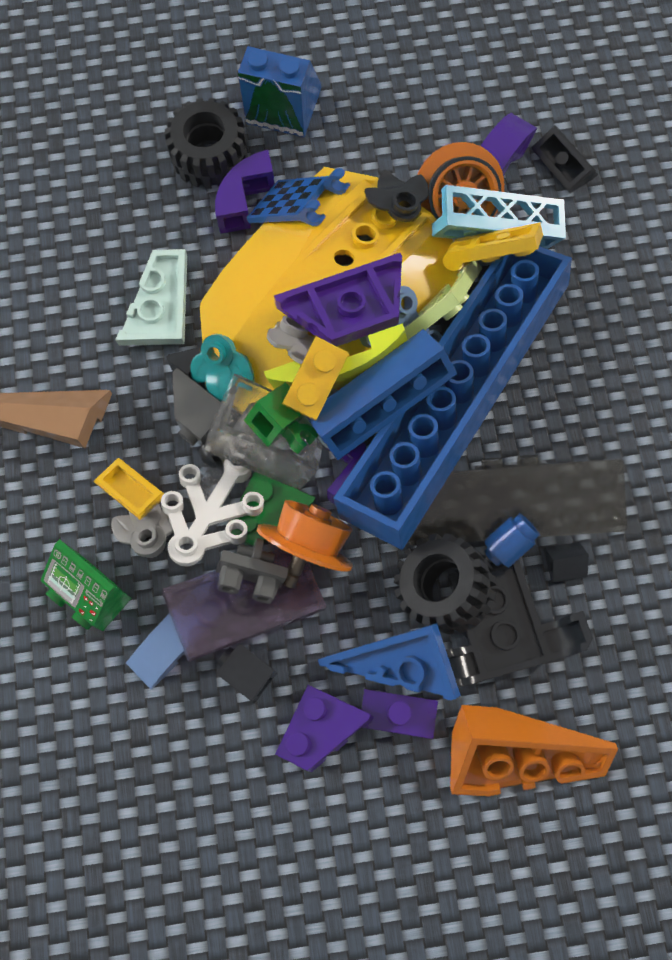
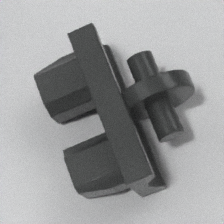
(253, 566)

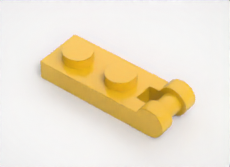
(493, 245)

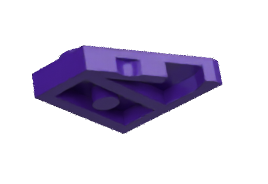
(319, 728)

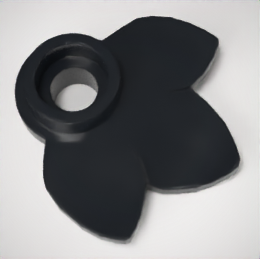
(398, 198)

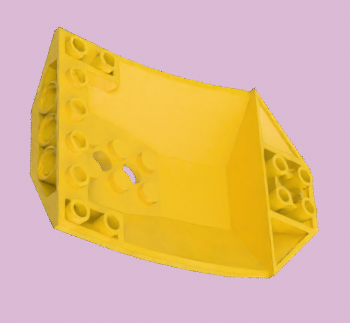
(296, 254)

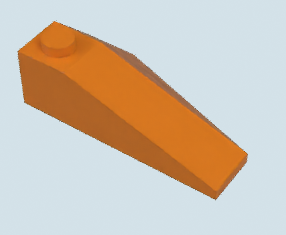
(509, 749)

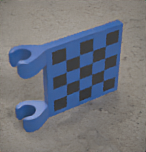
(297, 199)

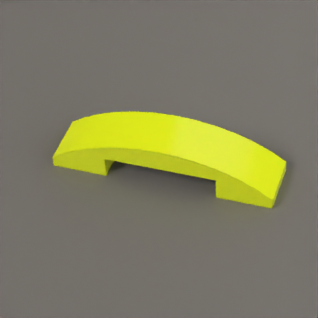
(381, 343)

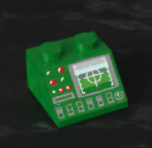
(82, 587)

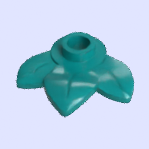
(219, 370)

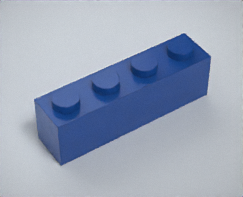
(383, 393)

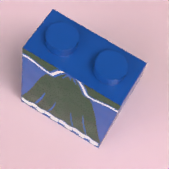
(278, 91)

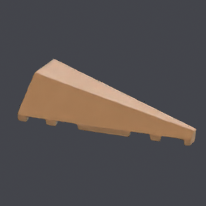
(55, 414)

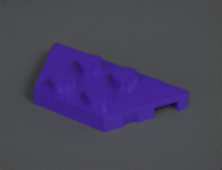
(348, 302)

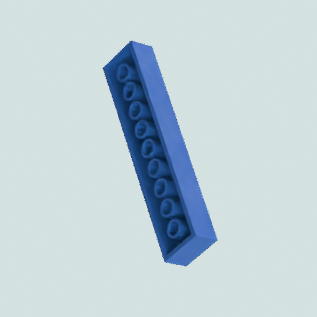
(421, 447)

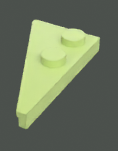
(446, 302)

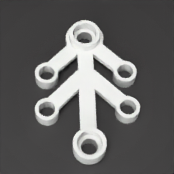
(208, 513)

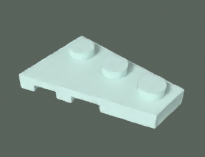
(160, 304)

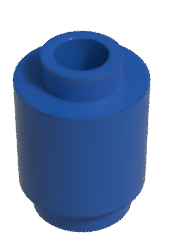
(511, 541)

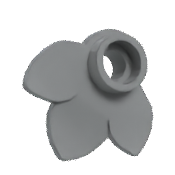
(292, 337)
(133, 532)

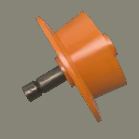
(310, 536)

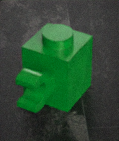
(273, 420)

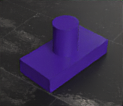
(400, 713)

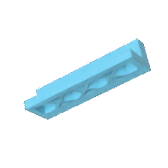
(460, 225)

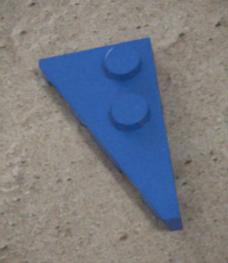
(408, 659)

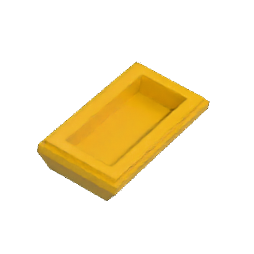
(129, 488)

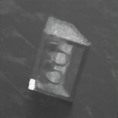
(237, 442)

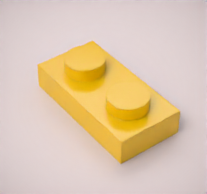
(315, 378)

